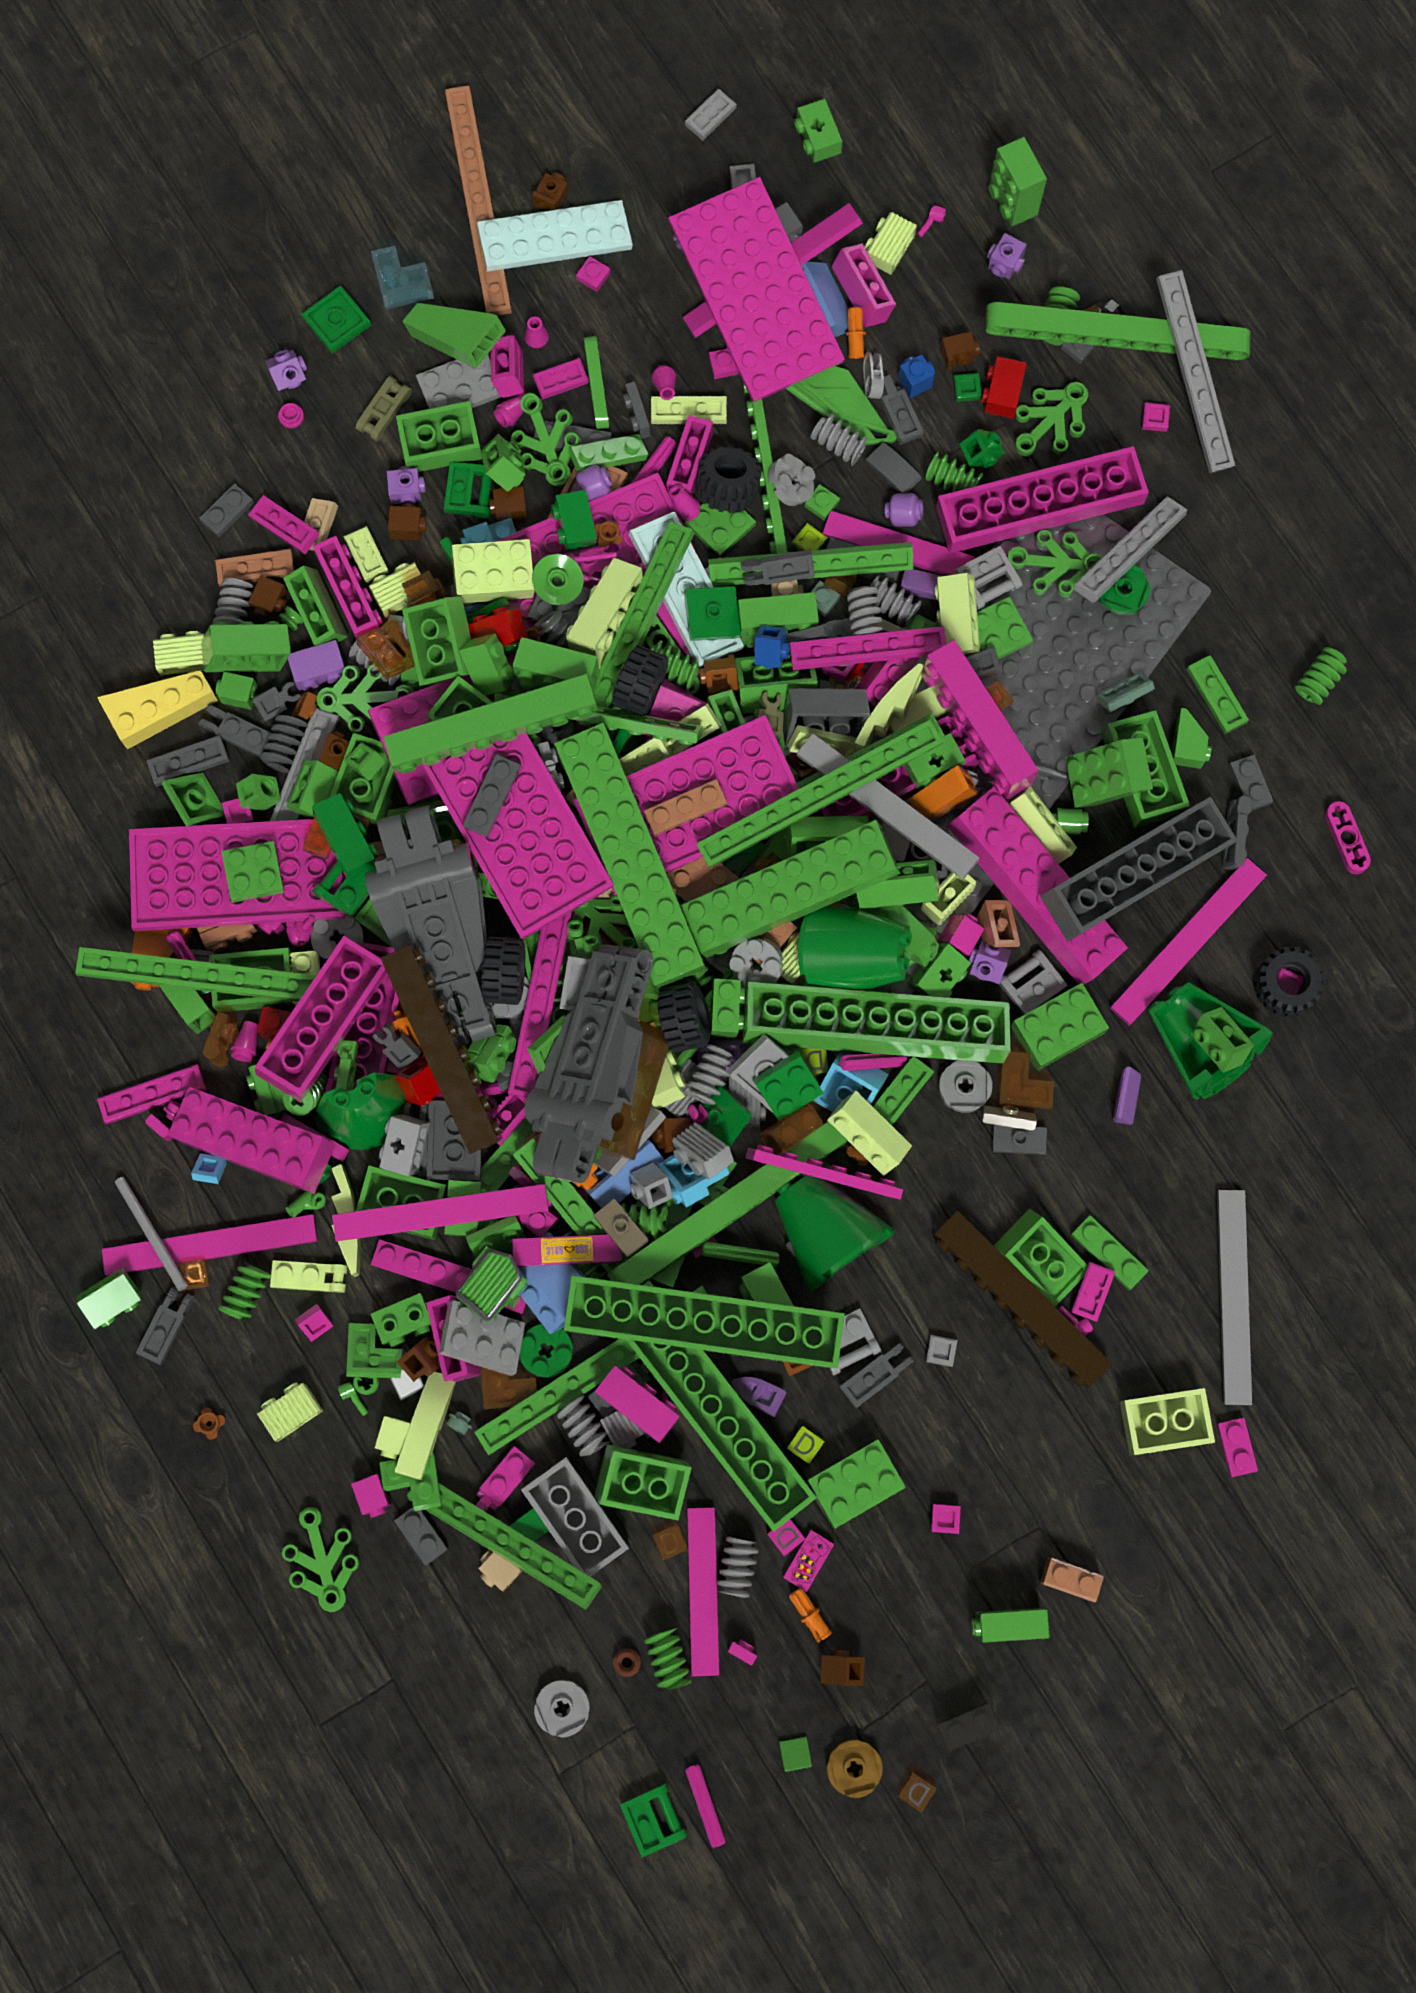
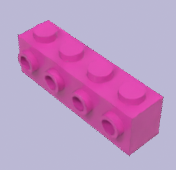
(346, 588)

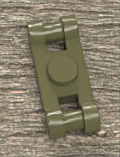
(383, 408)

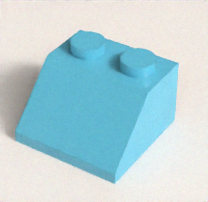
(840, 1084)

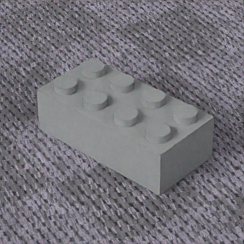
(575, 1518)

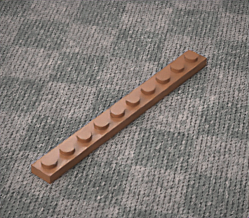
(476, 192)

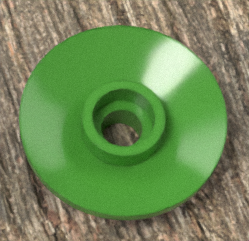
(566, 571)

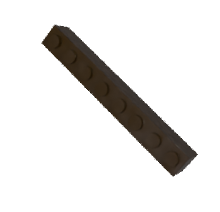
(442, 1048)
(1022, 1300)

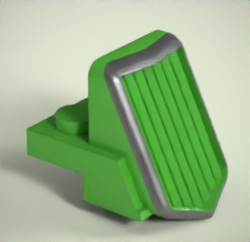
(492, 1284)

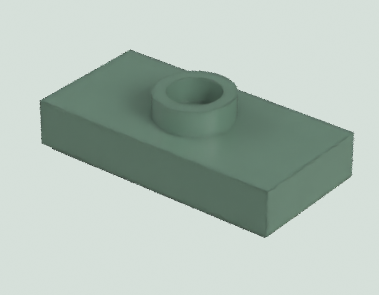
(1125, 692)

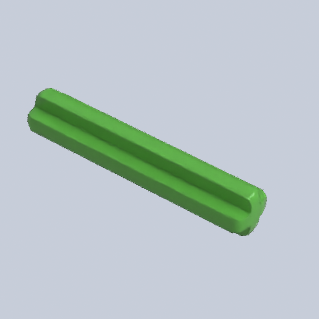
(739, 1253)

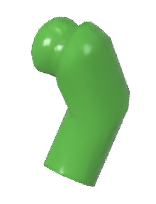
(306, 1201)

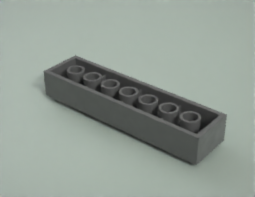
(1138, 869)

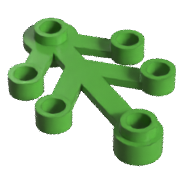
(1052, 416)
(547, 443)
(1060, 562)
(358, 697)
(600, 921)
(323, 1564)

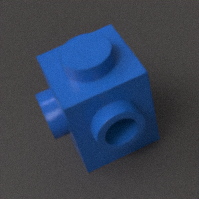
(916, 375)
(771, 646)

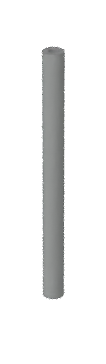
(151, 1234)

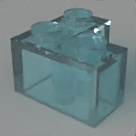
(398, 284)

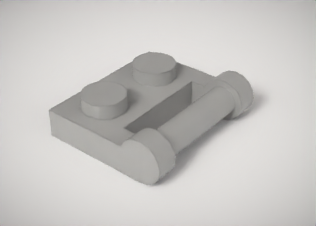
(987, 568)
(1038, 989)
(855, 1328)

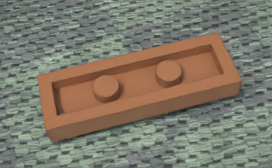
(250, 567)
(685, 807)

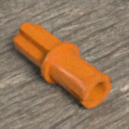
(855, 333)
(810, 1615)

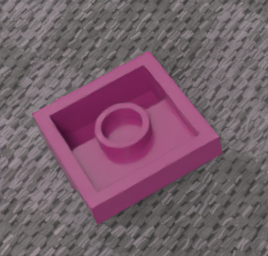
(673, 706)

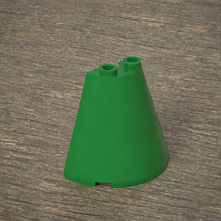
(851, 948)
(1175, 1023)
(360, 1115)
(826, 1227)

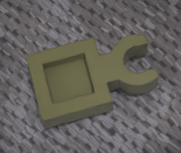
(770, 710)

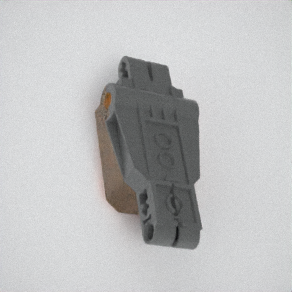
(434, 898)
(598, 1070)

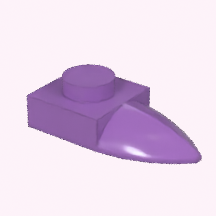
(759, 1394)

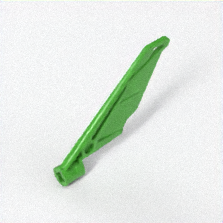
(839, 394)

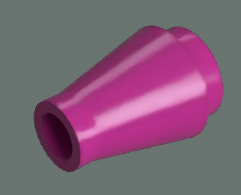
(536, 334)
(664, 380)
(509, 411)
(684, 503)
(245, 1043)

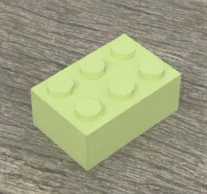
(493, 570)
(1167, 1422)

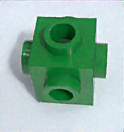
(982, 448)

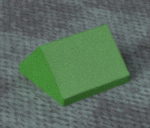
(194, 800)

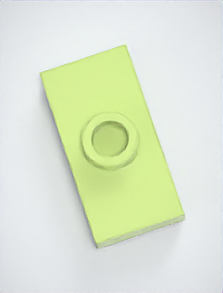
(366, 554)

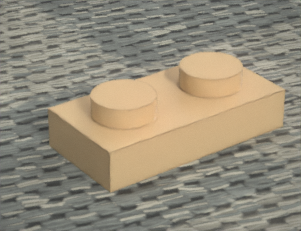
(320, 517)

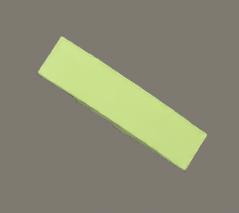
(893, 704)
(658, 750)
(346, 1203)
(425, 1426)

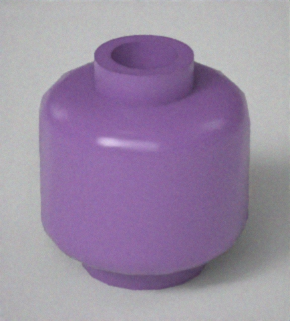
(593, 480)
(904, 510)

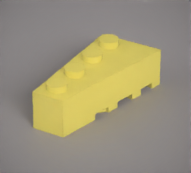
(156, 706)

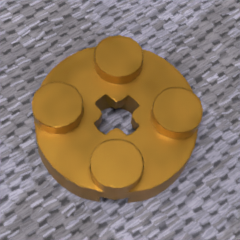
(868, 1776)

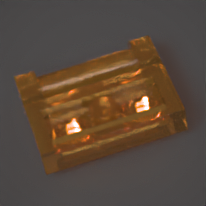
(383, 653)
(221, 1035)

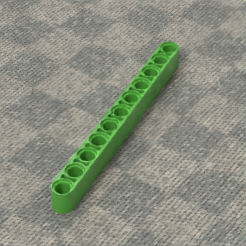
(1109, 330)
(724, 1210)

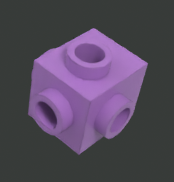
(1006, 256)
(286, 369)
(405, 485)
(989, 962)

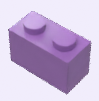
(316, 665)

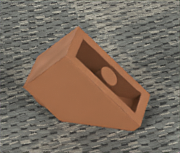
(998, 924)

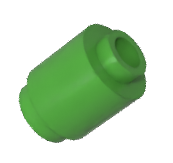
(1072, 820)

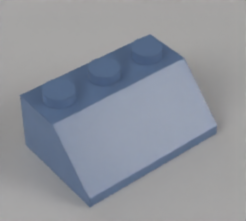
(828, 296)
(618, 1187)
(549, 1292)

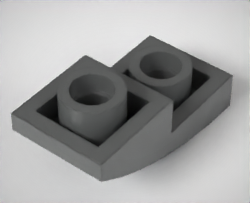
(894, 468)

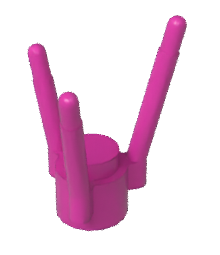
(575, 555)

